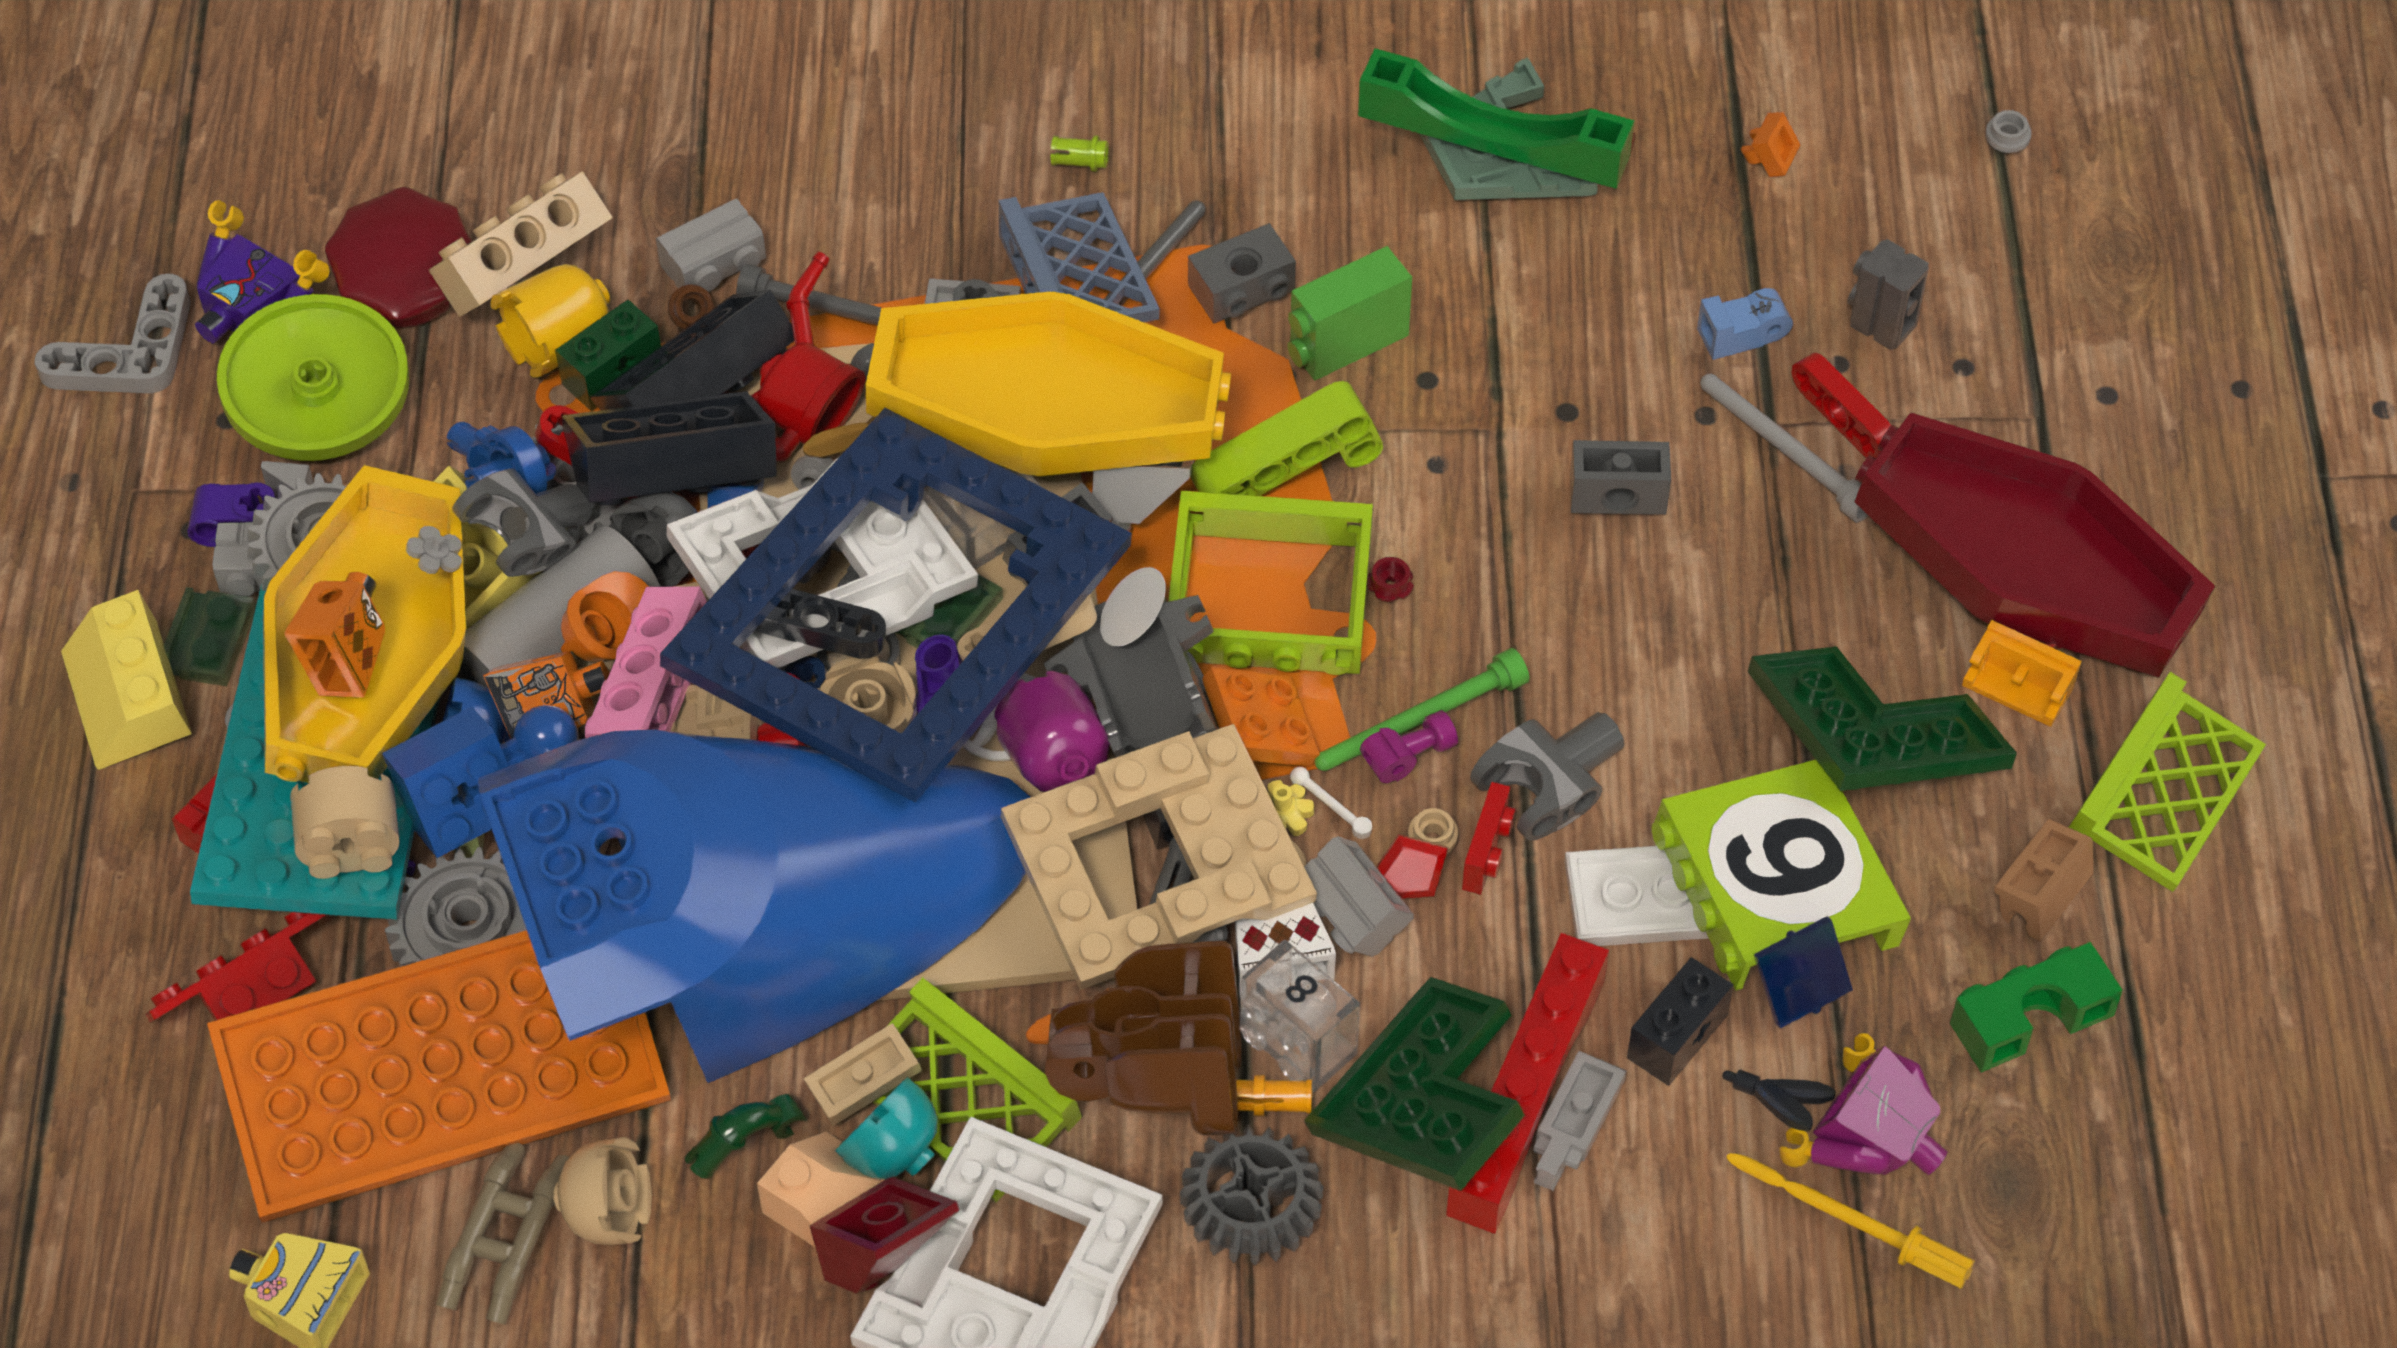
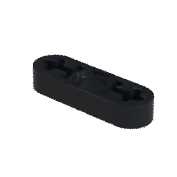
(826, 637)

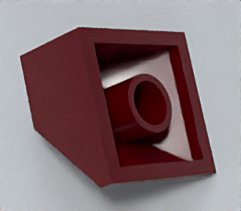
(877, 1232)

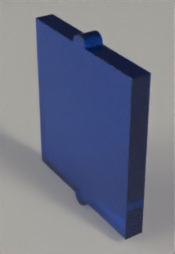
(1803, 972)

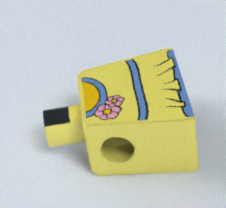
(301, 1287)

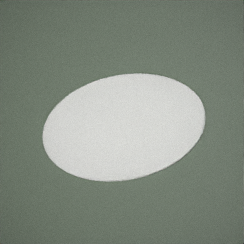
(1132, 606)

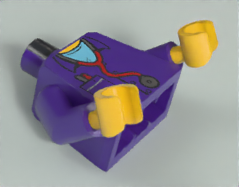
(244, 278)

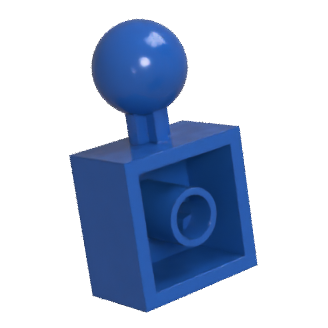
(442, 767)

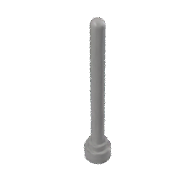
(1844, 489)

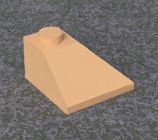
(809, 1184)

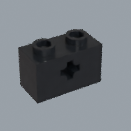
(1679, 1021)

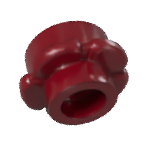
(1391, 570)

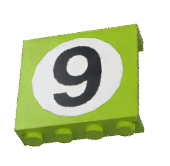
(1773, 860)

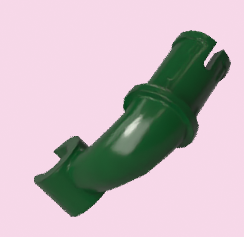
(731, 1130)

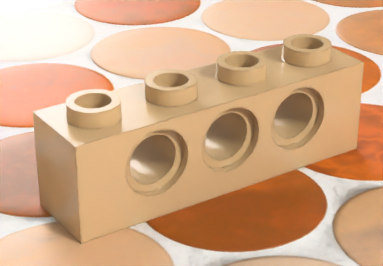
(470, 283)

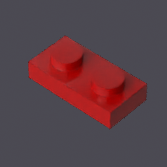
(1483, 855)

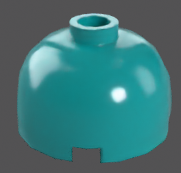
(893, 1135)

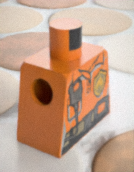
(545, 681)

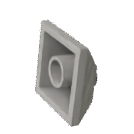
(1137, 491)

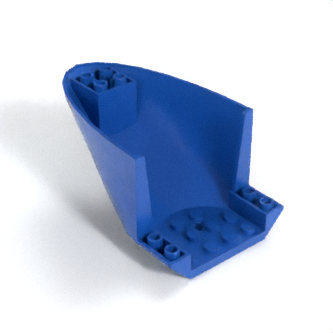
(747, 883)

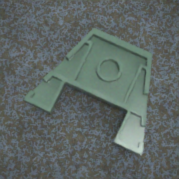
(1482, 175)

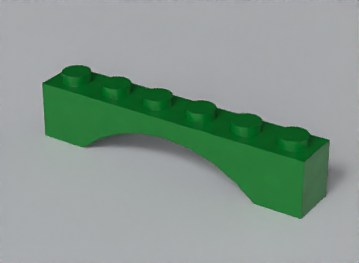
(1576, 144)

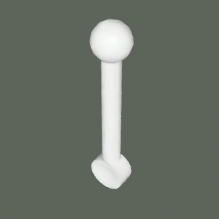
(1360, 826)

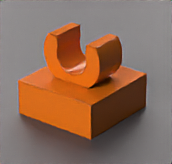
(1773, 145)

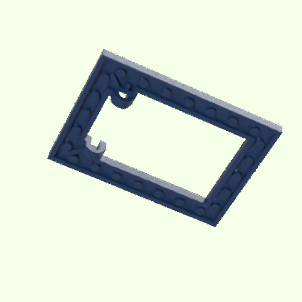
(1063, 564)

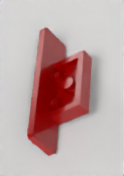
(259, 977)

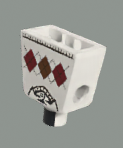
(1299, 927)

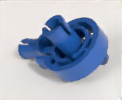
(497, 450)

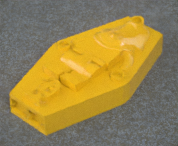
(1048, 383)
(421, 616)

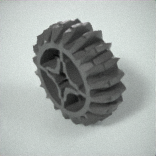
(1269, 1174)

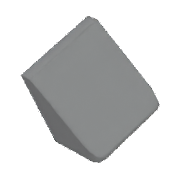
(285, 474)

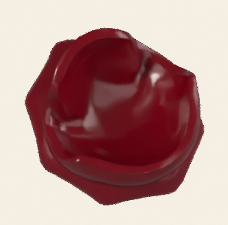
(386, 254)

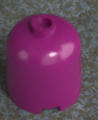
(1051, 731)

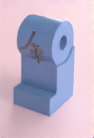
(1742, 322)

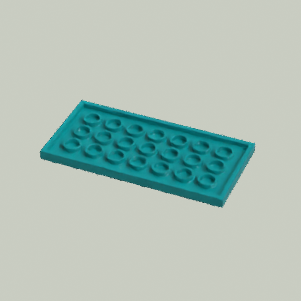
(249, 834)

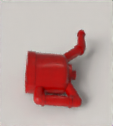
(806, 386)

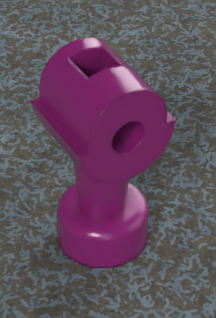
(1395, 755)

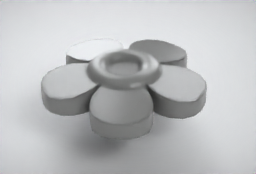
(435, 550)

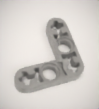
(131, 360)

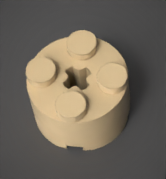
(874, 689)
(344, 822)

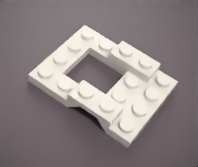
(899, 562)
(942, 1308)

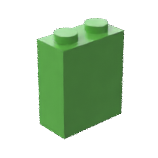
(1349, 313)

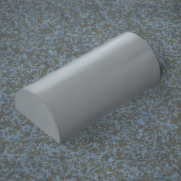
(531, 618)

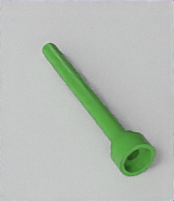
(1505, 672)

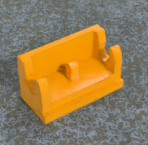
(2021, 673)

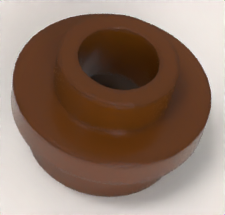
(693, 293)

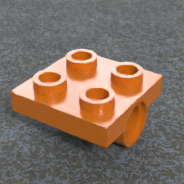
(1264, 713)

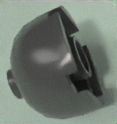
(644, 525)

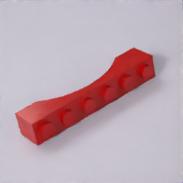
(1530, 1071)

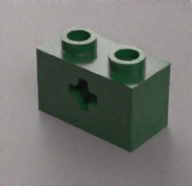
(606, 351)

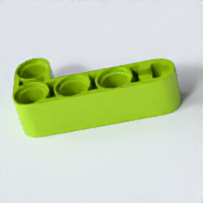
(1291, 443)

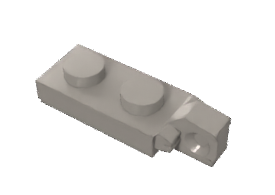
(1575, 1116)

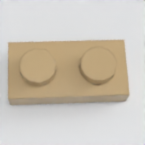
(862, 1074)

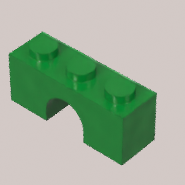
(2068, 984)

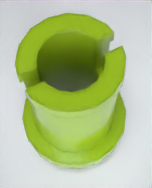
(1082, 152)

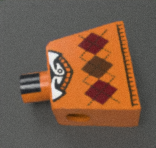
(338, 635)

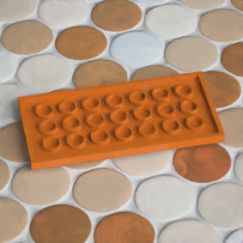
(418, 1074)

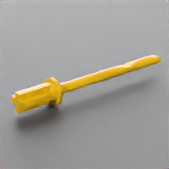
(1914, 1248)

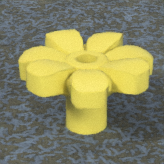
(1291, 805)

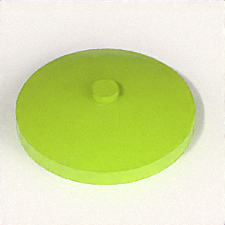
(313, 377)

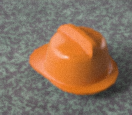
(601, 616)

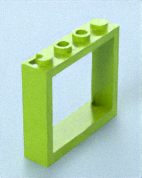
(1285, 522)

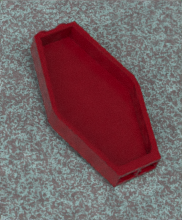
(2033, 543)

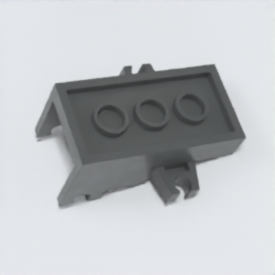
(1147, 686)

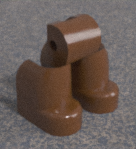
(1158, 1038)

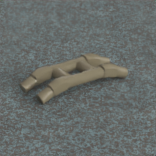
(511, 1256)

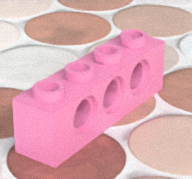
(638, 689)

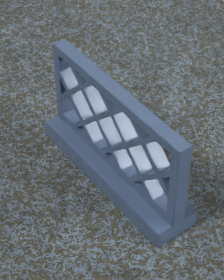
(1035, 269)

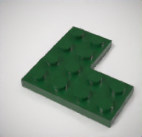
(1870, 741)
(1405, 1092)

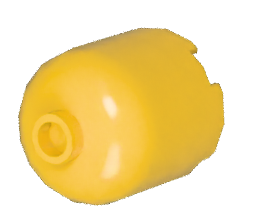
(548, 313)

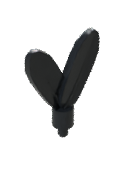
(1783, 1096)

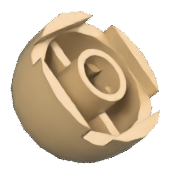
(604, 1192)

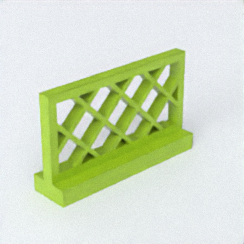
(2126, 770)
(992, 1057)

